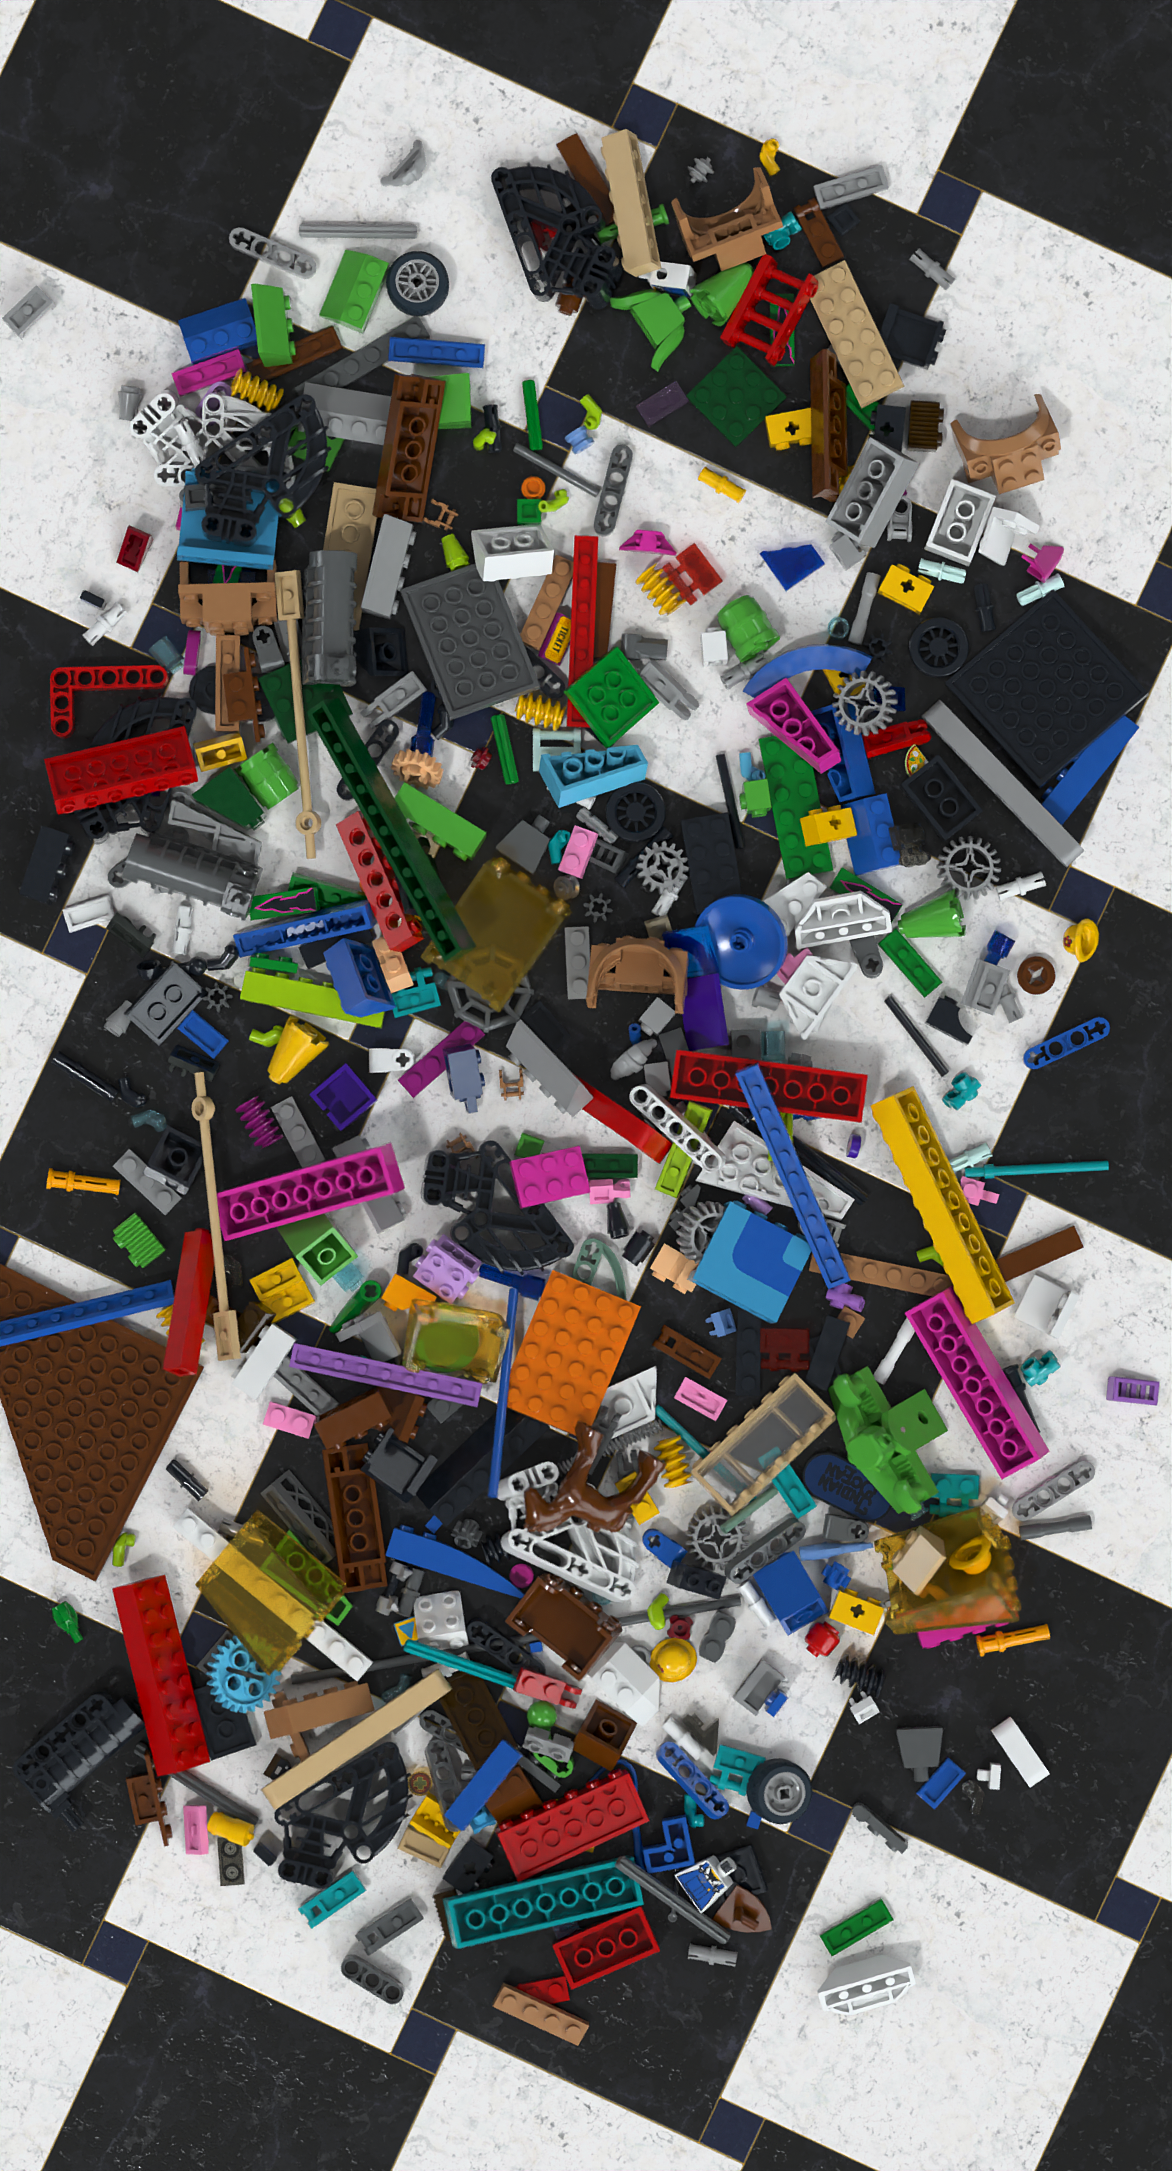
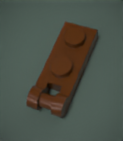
(818, 233)
(687, 1352)

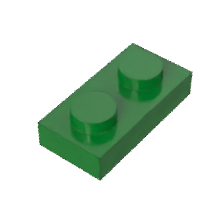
(283, 964)

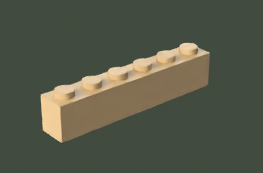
(630, 203)

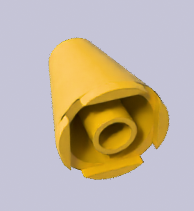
(295, 1050)

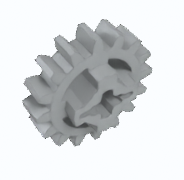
(672, 864)

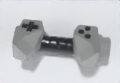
(389, 1601)

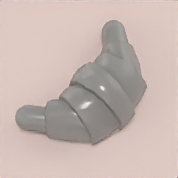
(409, 169)
(632, 1059)

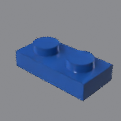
(775, 1701)

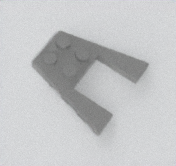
(226, 838)

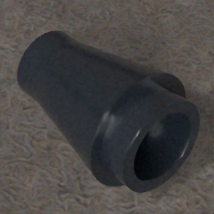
(616, 1221)

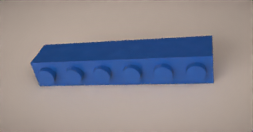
(1086, 770)

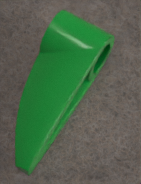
(356, 1305)

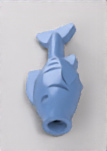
(827, 1550)

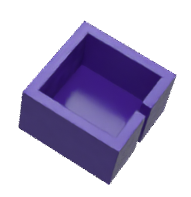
(344, 1096)

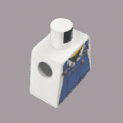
(678, 282)
(706, 1880)

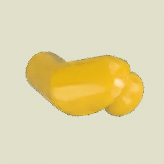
(768, 154)

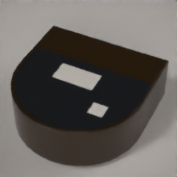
(277, 1767)

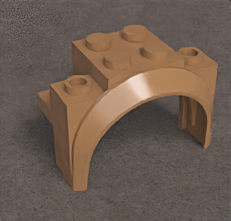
(735, 234)
(1009, 460)
(227, 605)
(638, 969)

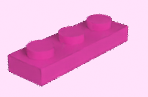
(208, 372)

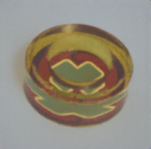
(420, 1783)

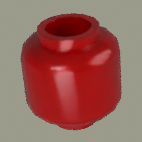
(822, 1639)

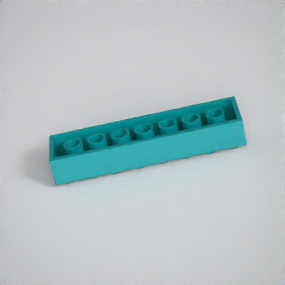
(540, 1902)

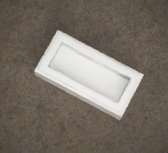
(88, 913)

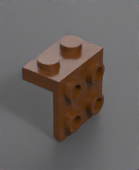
(405, 1413)

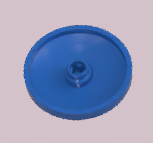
(746, 940)

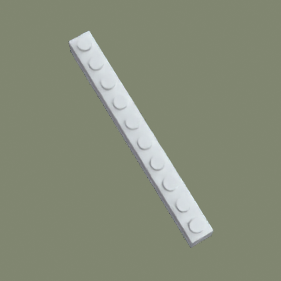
(323, 1637)

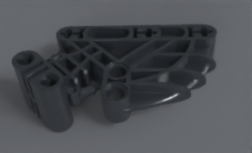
(591, 271)
(232, 514)
(110, 732)
(452, 1180)
(310, 1856)

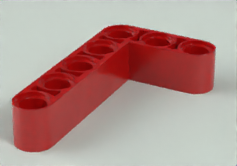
(97, 684)
(626, 1124)

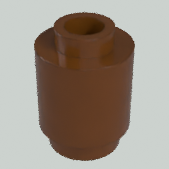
(568, 303)

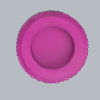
(521, 1575)

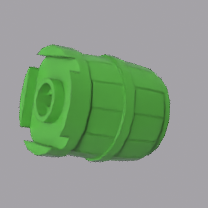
(747, 627)
(268, 777)

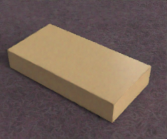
(423, 1847)

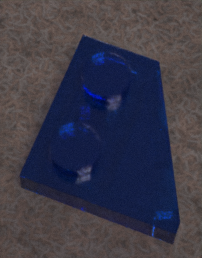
(792, 564)

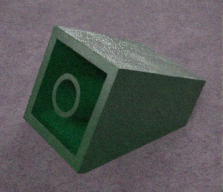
(231, 800)

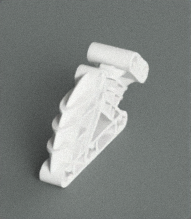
(160, 427)
(589, 1553)

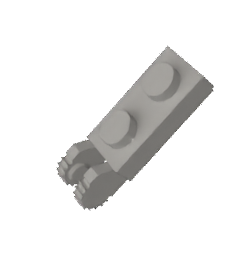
(668, 690)
(395, 698)

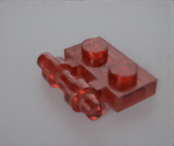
(698, 569)
(784, 1341)

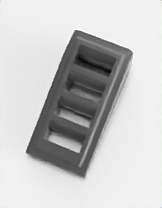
(619, 861)

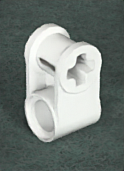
(387, 1060)

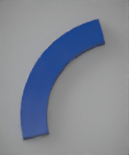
(806, 659)

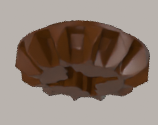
(1047, 975)

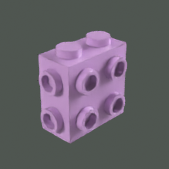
(447, 1269)

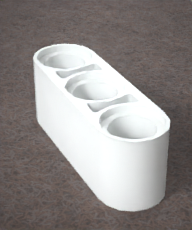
(1020, 1752)

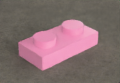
(578, 852)
(700, 1399)
(289, 1419)
(196, 1829)

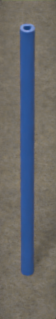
(503, 1396)

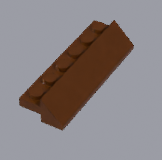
(827, 426)
(408, 447)
(355, 1519)

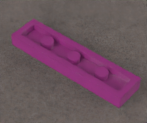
(433, 1063)

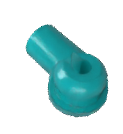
(556, 844)
(690, 1809)

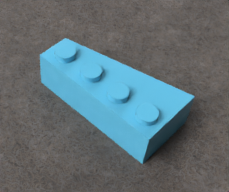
(591, 773)

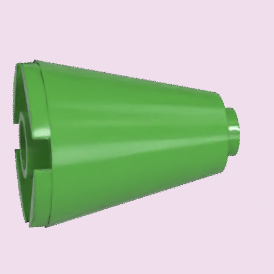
(721, 292)
(934, 918)

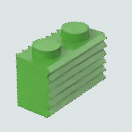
(138, 1240)

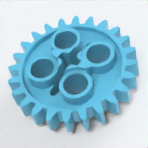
(237, 1695)

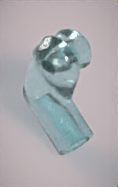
(150, 1117)

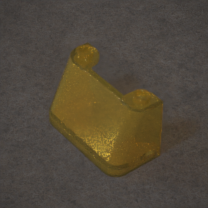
(455, 1339)

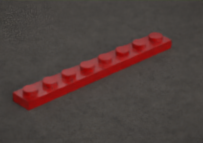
(582, 616)

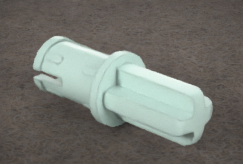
(942, 571)
(1040, 590)
(971, 1157)

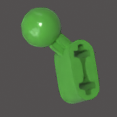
(544, 1715)

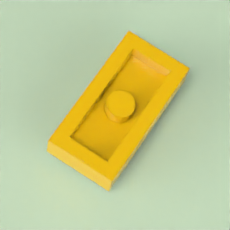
(643, 1510)

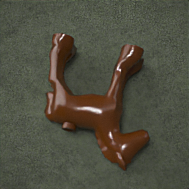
(581, 1499)

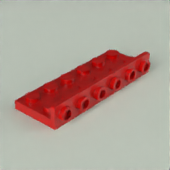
(121, 770)
(571, 1824)

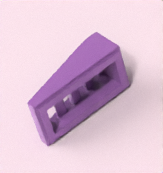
(1113, 1385)

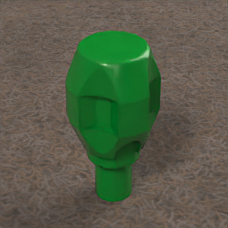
(67, 1620)

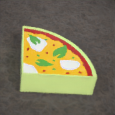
(914, 760)

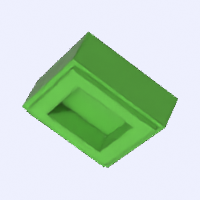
(528, 1146)

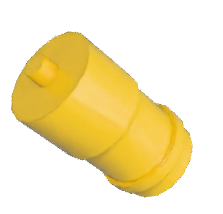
(230, 1828)

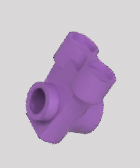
(841, 1296)

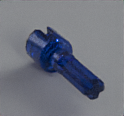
(422, 740)
(998, 947)
(528, 1285)

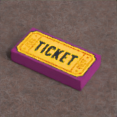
(556, 640)

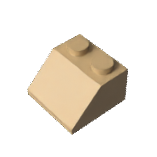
(918, 1559)

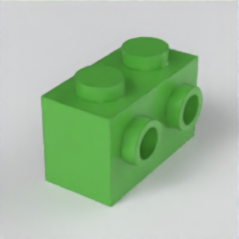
(755, 798)

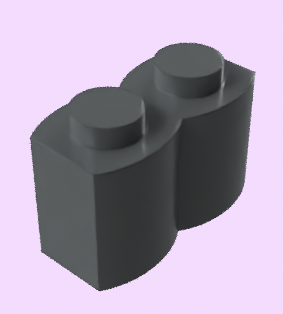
(713, 1643)

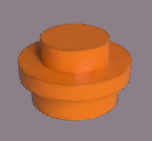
(533, 488)

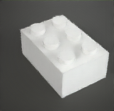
(960, 522)

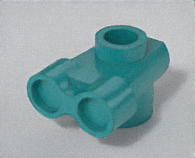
(780, 237)
(965, 1090)
(1037, 1371)

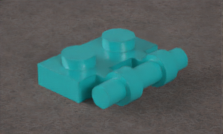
(416, 998)
(957, 1487)
(736, 1762)

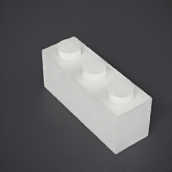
(263, 1360)

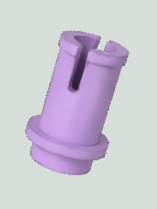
(757, 1204)

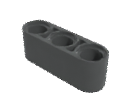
(366, 1968)

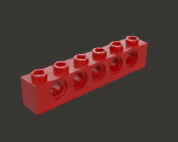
(360, 854)

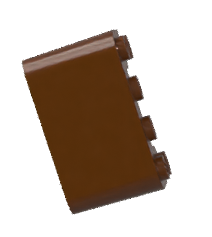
(565, 1623)

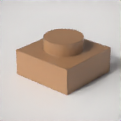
(855, 1320)

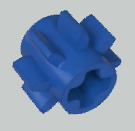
(836, 1575)

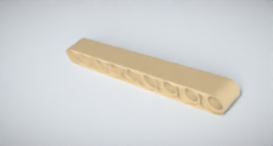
(356, 1739)

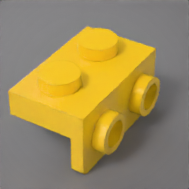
(430, 1821)

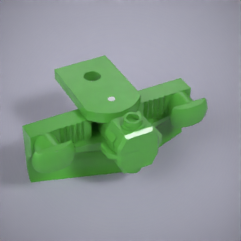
(884, 1438)

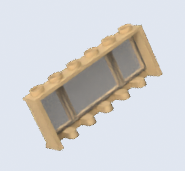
(763, 1444)

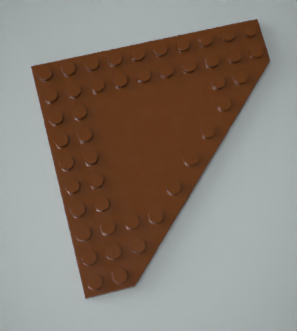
(85, 1421)

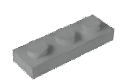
(850, 187)
(577, 961)
(297, 1132)
(157, 1193)

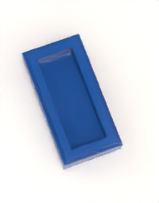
(203, 1034)
(941, 1783)

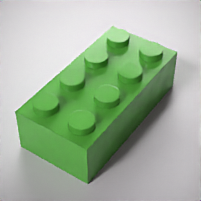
(440, 823)

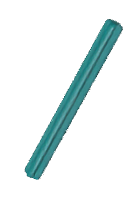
(459, 1663)

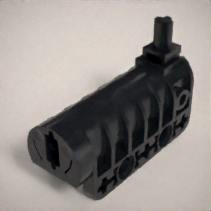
(78, 1753)

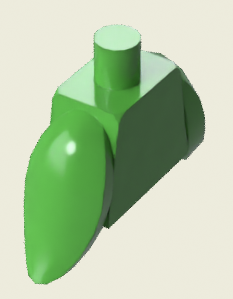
(658, 318)

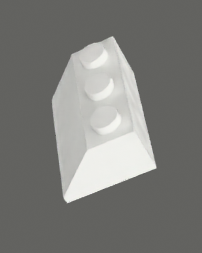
(512, 552)

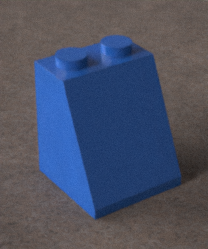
(790, 1592)

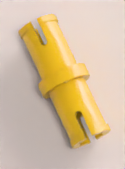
(721, 484)

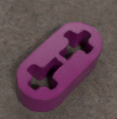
(192, 652)

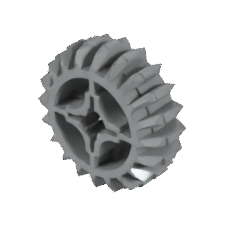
(866, 693)
(947, 867)
(692, 1234)
(738, 1534)

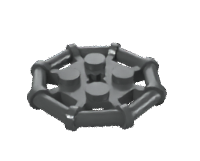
(477, 1002)

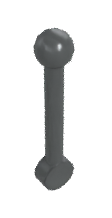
(672, 1917)

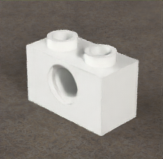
(714, 647)

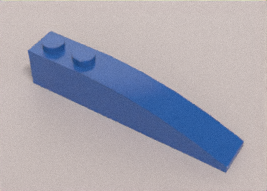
(306, 928)
(446, 1559)

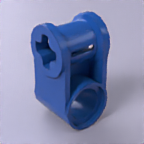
(666, 1550)

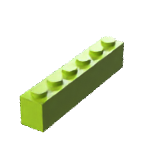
(300, 996)

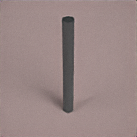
(557, 470)

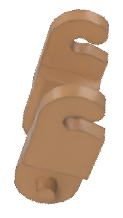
(438, 523)
(504, 1085)
(462, 1138)

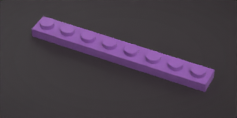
(385, 1375)

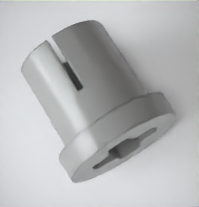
(766, 998)

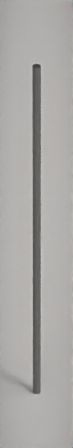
(519, 1639)

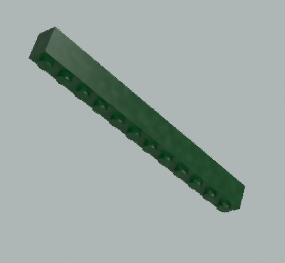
(391, 829)

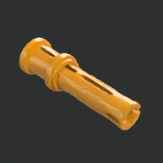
(71, 1181)
(1001, 1640)

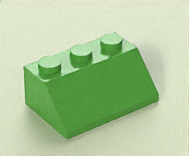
(354, 290)
(273, 325)

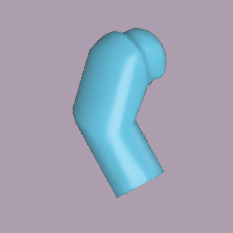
(747, 770)

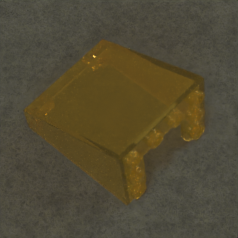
(510, 927)
(269, 1591)
(951, 1594)

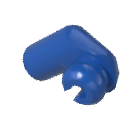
(635, 1033)

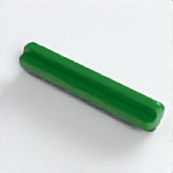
(532, 415)
(504, 749)

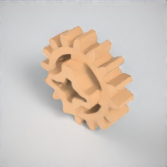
(417, 769)

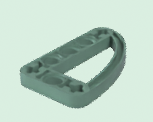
(612, 1259)

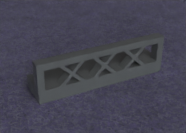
(300, 1520)

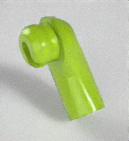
(593, 414)
(484, 436)
(553, 505)
(267, 1039)
(929, 1253)
(119, 1548)
(655, 1611)

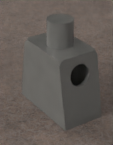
(526, 844)
(920, 1749)

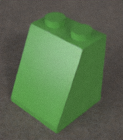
(456, 402)
(318, 1246)

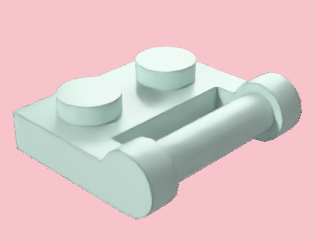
(554, 751)

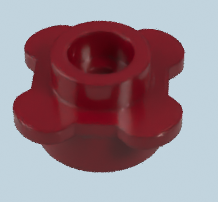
(480, 758)
(683, 1633)

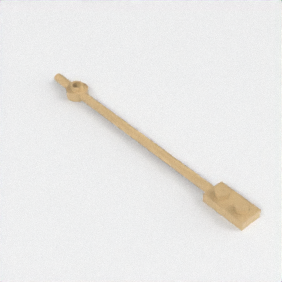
(291, 608)
(224, 1320)

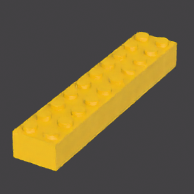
(942, 1205)

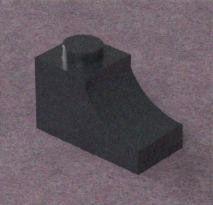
(946, 1020)

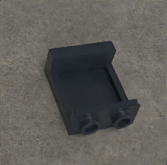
(911, 337)
(396, 1466)

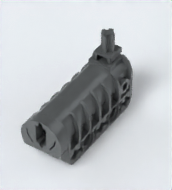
(329, 618)
(193, 872)

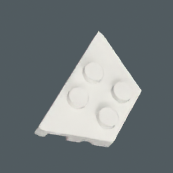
(813, 990)
(633, 1400)

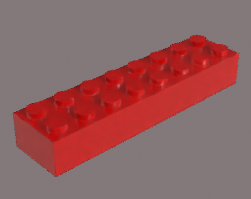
(793, 1087)
(161, 1675)

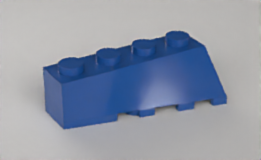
(852, 775)

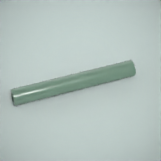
(749, 1509)

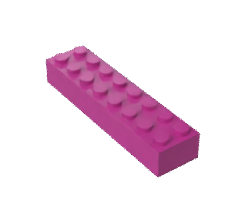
(309, 1191)
(977, 1383)

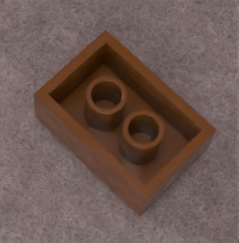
(353, 1418)

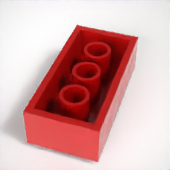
(605, 1946)

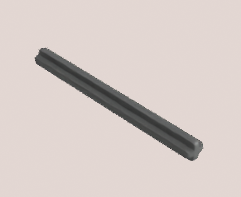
(206, 1791)
(672, 1899)

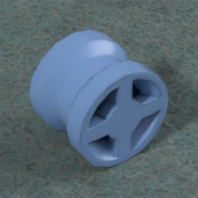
(579, 440)

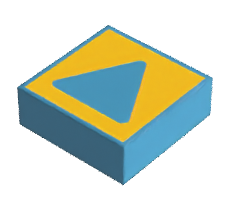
(406, 1630)

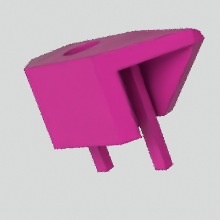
(648, 542)
(1044, 562)

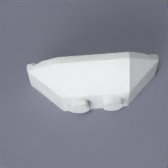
(841, 919)
(628, 1682)
(865, 1985)

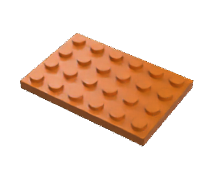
(569, 1353)

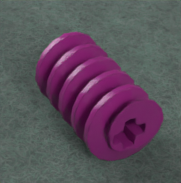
(259, 1123)

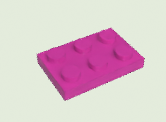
(549, 1177)

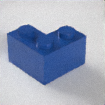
(675, 1852)

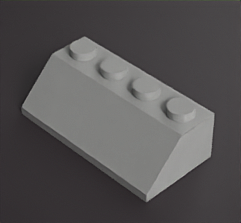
(350, 412)
(872, 492)
(387, 567)
(547, 1069)
(382, 1211)

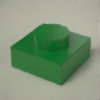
(528, 511)

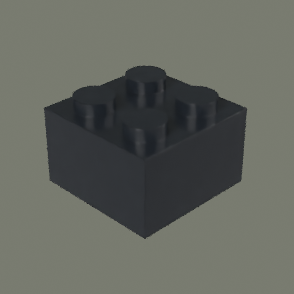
(175, 1160)

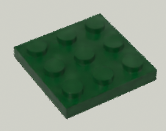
(736, 397)
(279, 693)

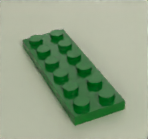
(792, 796)

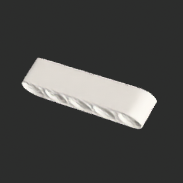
(689, 1130)

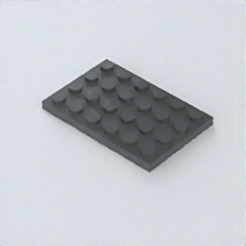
(469, 641)

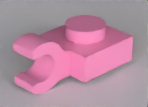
(791, 965)
(605, 1191)
(974, 1191)

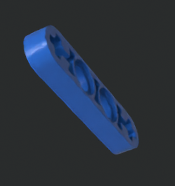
(1067, 1046)
(694, 1778)

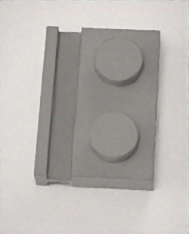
(985, 987)

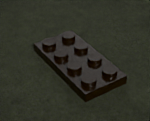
(475, 1717)

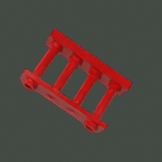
(757, 291)

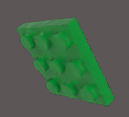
(611, 697)

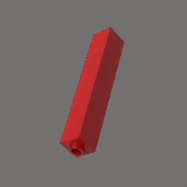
(190, 1304)

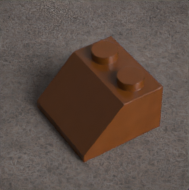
(603, 1735)
(513, 1797)

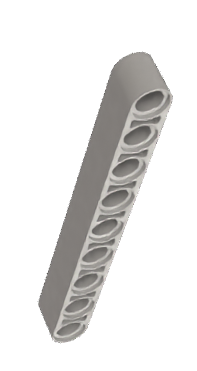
(1003, 783)

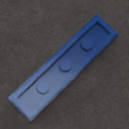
(436, 352)
(483, 1785)

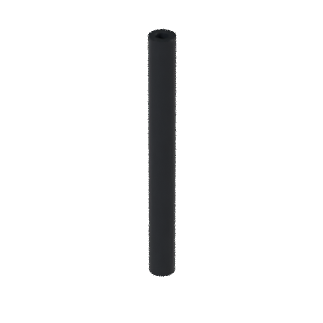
(730, 801)
(916, 1036)

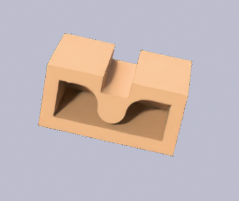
(393, 966)
(675, 1267)

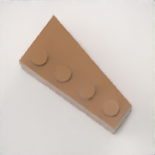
(319, 1710)

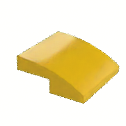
(283, 1290)

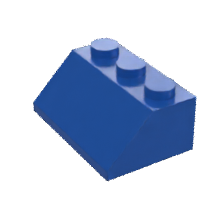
(218, 331)
(873, 845)
(358, 978)

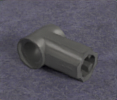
(637, 648)

